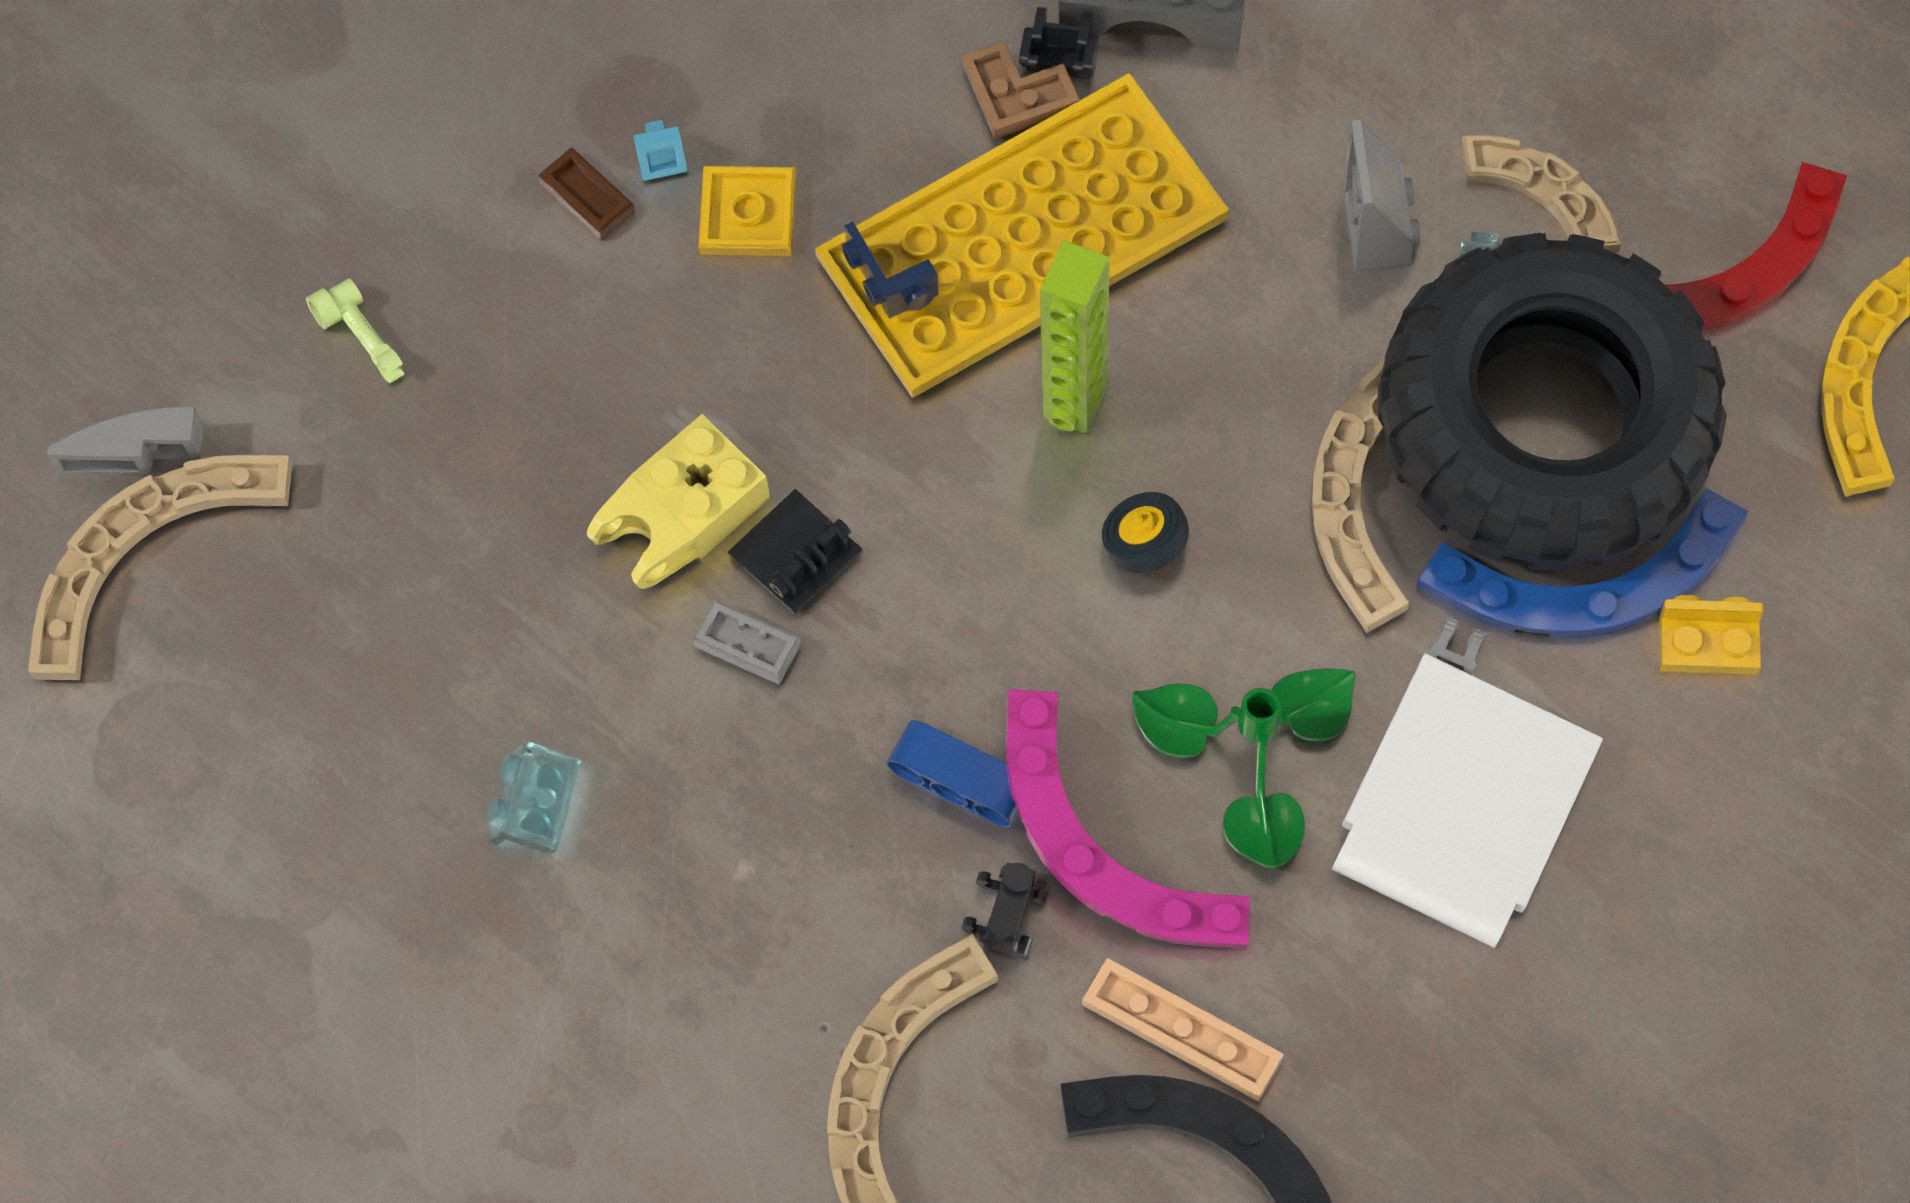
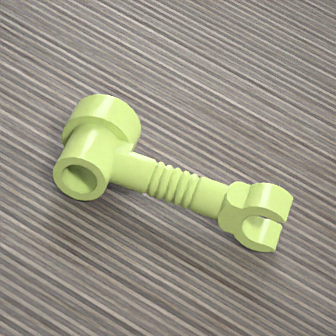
(341, 304)

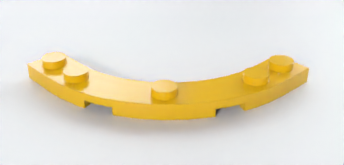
(1848, 382)

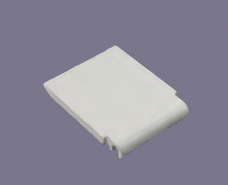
(1464, 801)

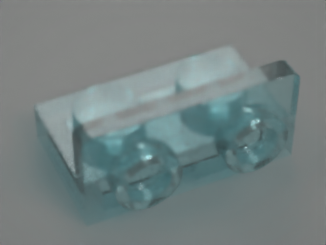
(533, 797)

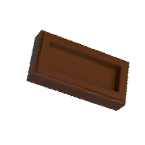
(586, 193)

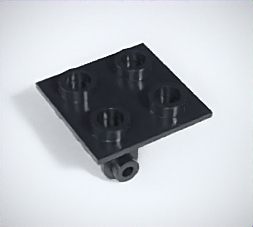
(795, 550)

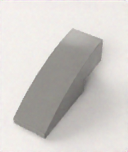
(130, 443)

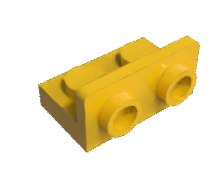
(1710, 635)

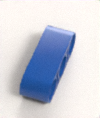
(954, 772)

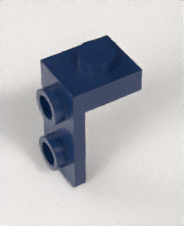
(904, 291)

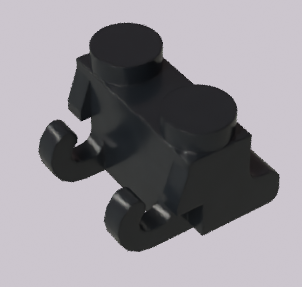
(1058, 44)
(1008, 909)

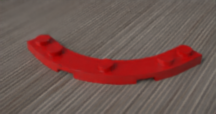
(1779, 260)

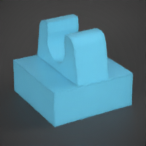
(660, 151)

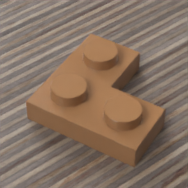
(1014, 101)

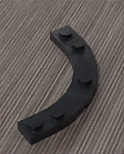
(1199, 1111)

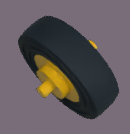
(1145, 532)

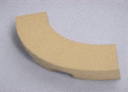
(1544, 179)

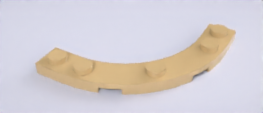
(1338, 512)
(121, 524)
(874, 1054)

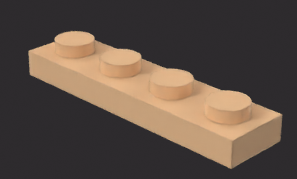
(1182, 1029)

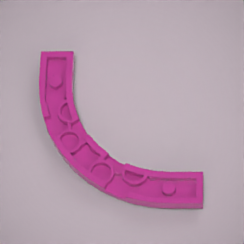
(1081, 863)

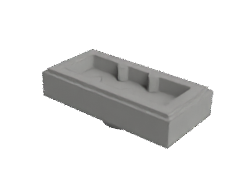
(746, 642)

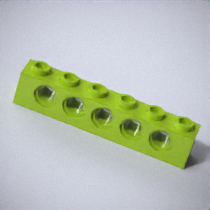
(1074, 336)

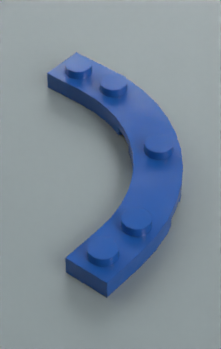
(1590, 607)

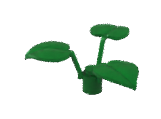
(1311, 701)

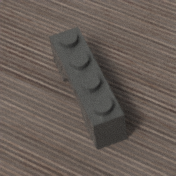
(1203, 22)

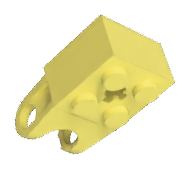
(675, 509)

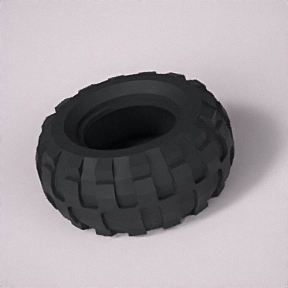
(1571, 300)

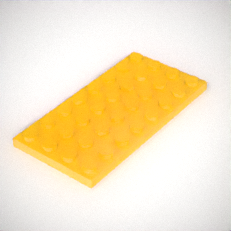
(1089, 176)

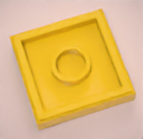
(747, 211)

